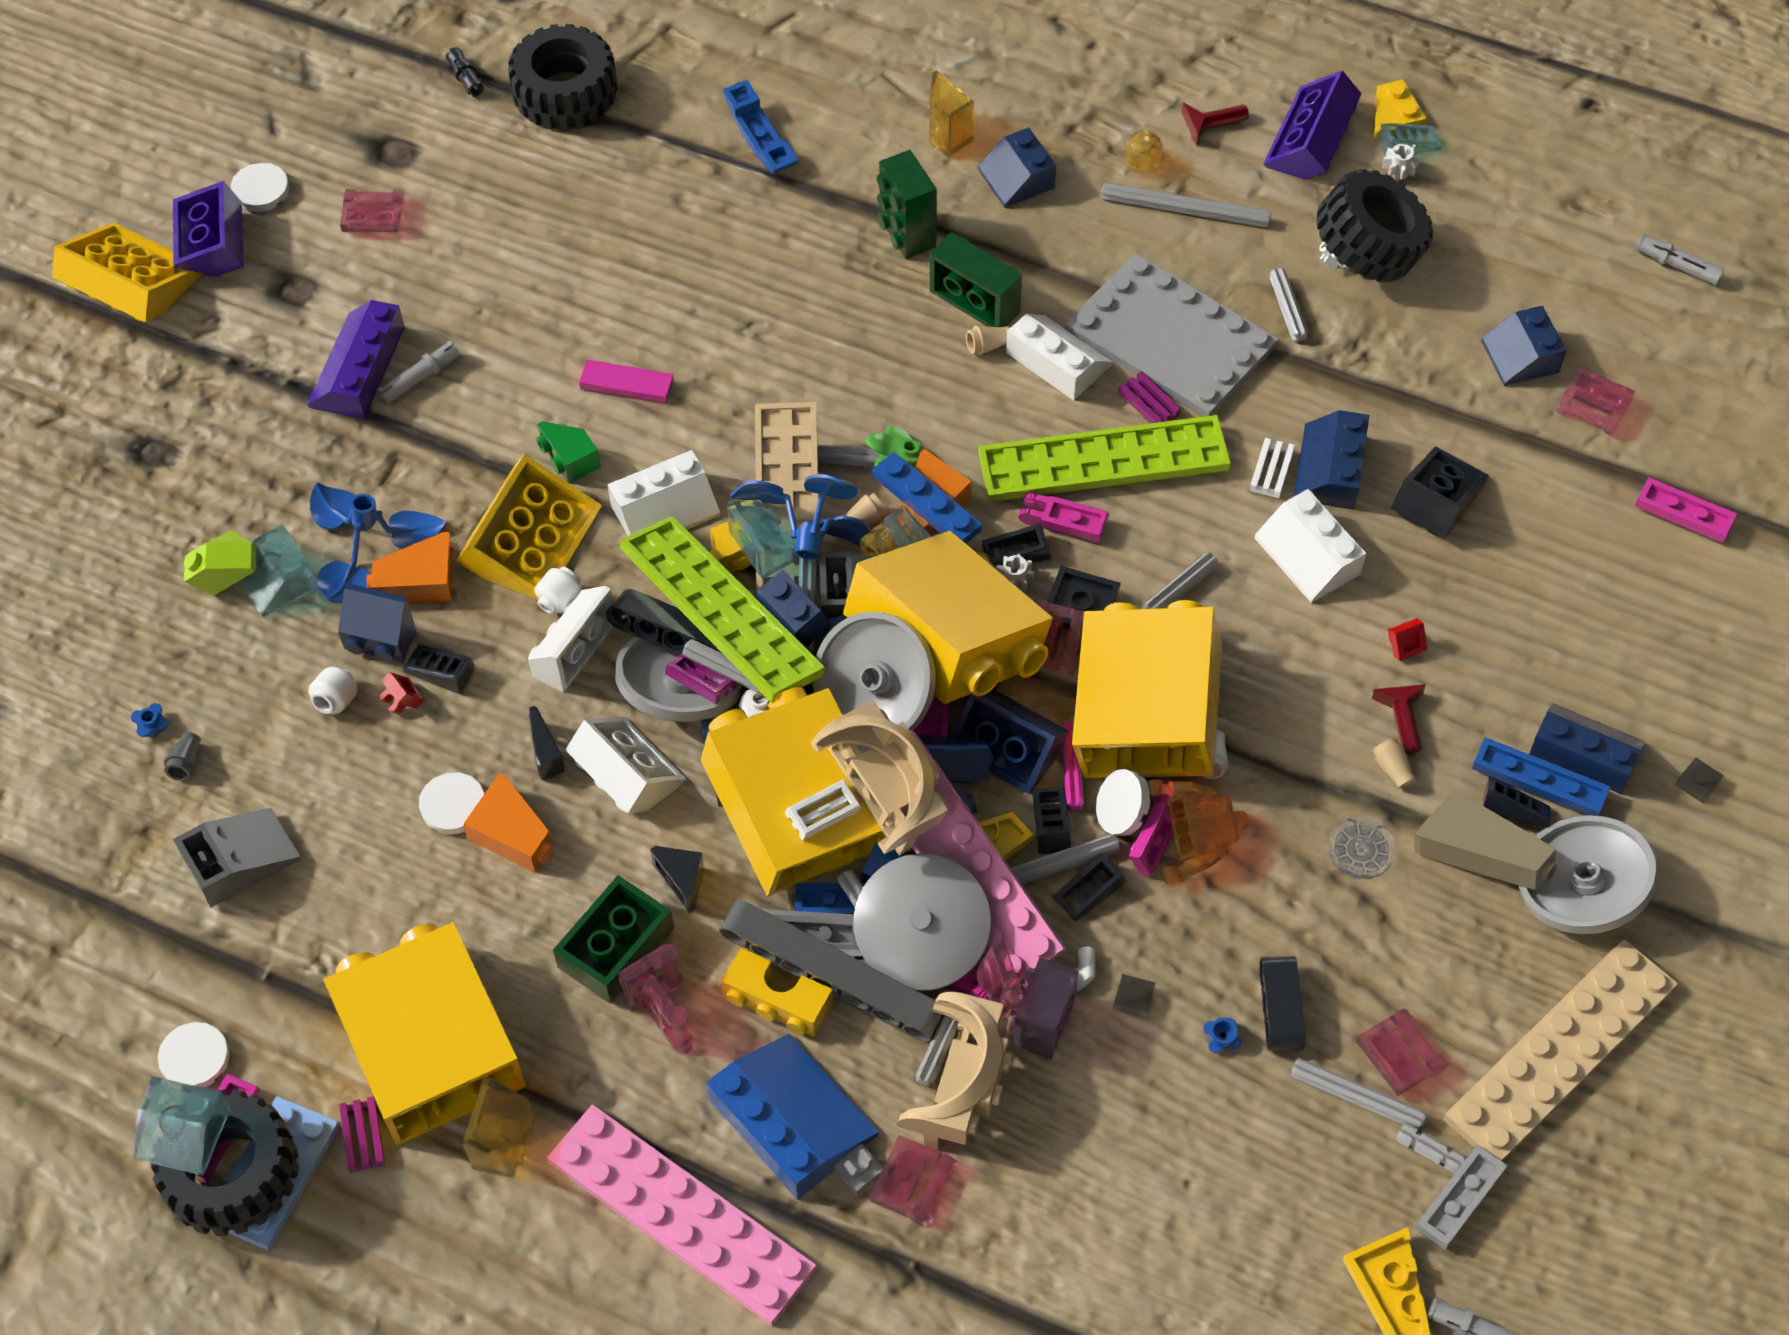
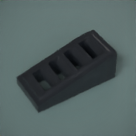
(1025, 535)
(453, 682)
(547, 755)
(1515, 804)
(1052, 838)
(1100, 863)

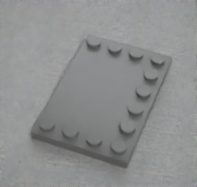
(1172, 335)

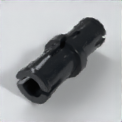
(464, 71)

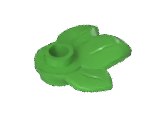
(896, 441)

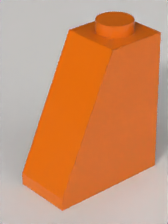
(946, 479)
(417, 572)
(509, 826)

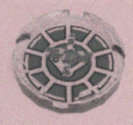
(1362, 847)

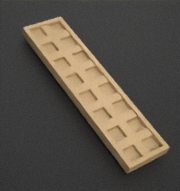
(785, 457)
(1560, 1051)

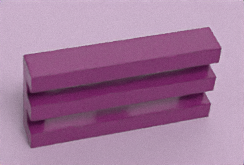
(1152, 396)
(697, 679)
(357, 1108)

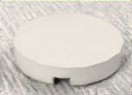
(260, 186)
(449, 801)
(1122, 802)
(194, 1054)

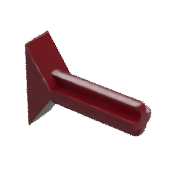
(1197, 121)
(1401, 701)

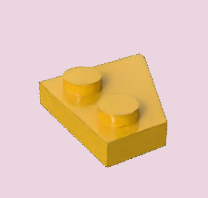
(1396, 105)

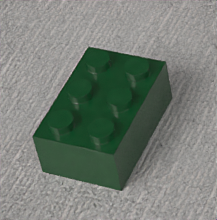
(907, 204)
(975, 281)
(611, 936)

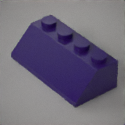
(1314, 126)
(358, 360)

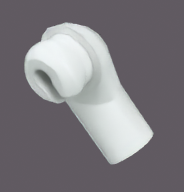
(1086, 966)

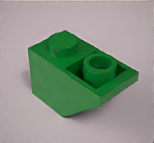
(569, 449)

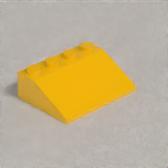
(122, 271)
(528, 528)

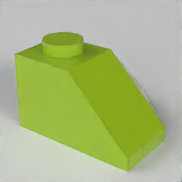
(220, 562)

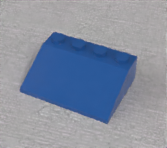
(789, 1113)

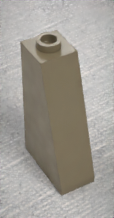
(1484, 843)

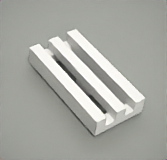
(1277, 449)
(800, 822)

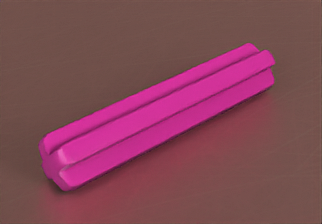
(1072, 772)

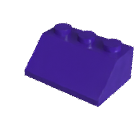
(208, 231)

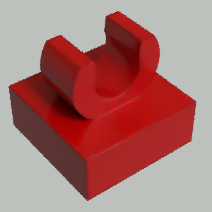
(1408, 639)
(402, 691)

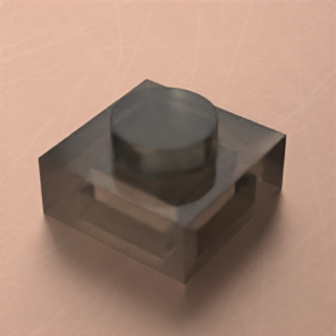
(1699, 780)
(1134, 996)

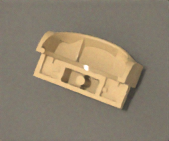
(890, 777)
(970, 1073)

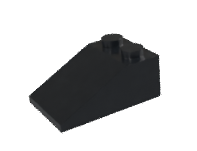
(1438, 492)

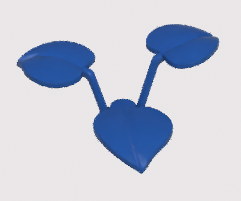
(335, 506)
(811, 534)

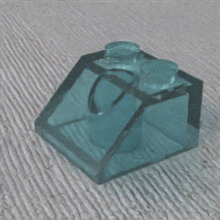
(760, 536)
(280, 573)
(179, 1125)

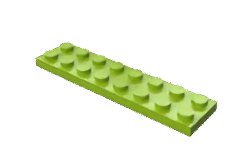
(1103, 458)
(721, 608)

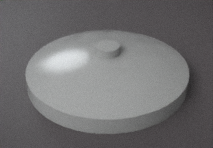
(880, 661)
(646, 686)
(1600, 877)
(922, 921)

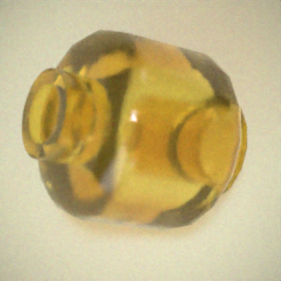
(1143, 151)
(877, 541)

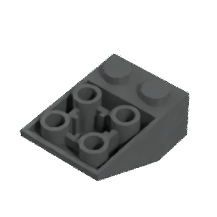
(836, 578)
(235, 853)

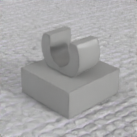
(858, 1169)

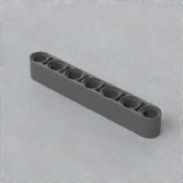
(820, 962)

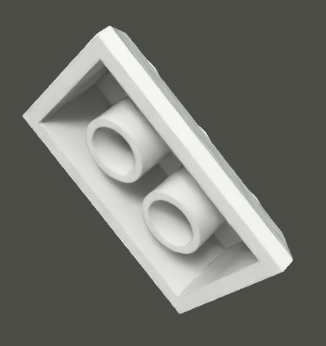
(1055, 354)
(664, 490)
(1311, 546)
(572, 639)
(623, 763)

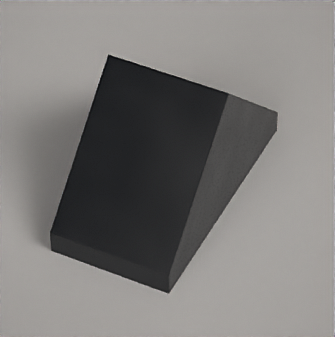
(681, 872)

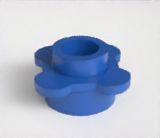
(153, 727)
(1229, 1028)

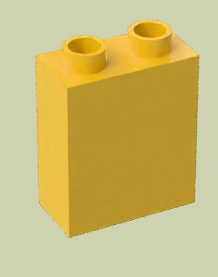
(963, 608)
(1148, 691)
(769, 765)
(422, 1029)

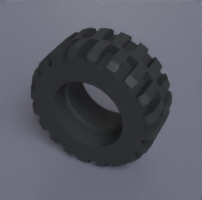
(559, 51)
(1374, 225)
(254, 1192)

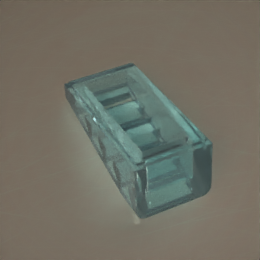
(1395, 134)
(911, 525)

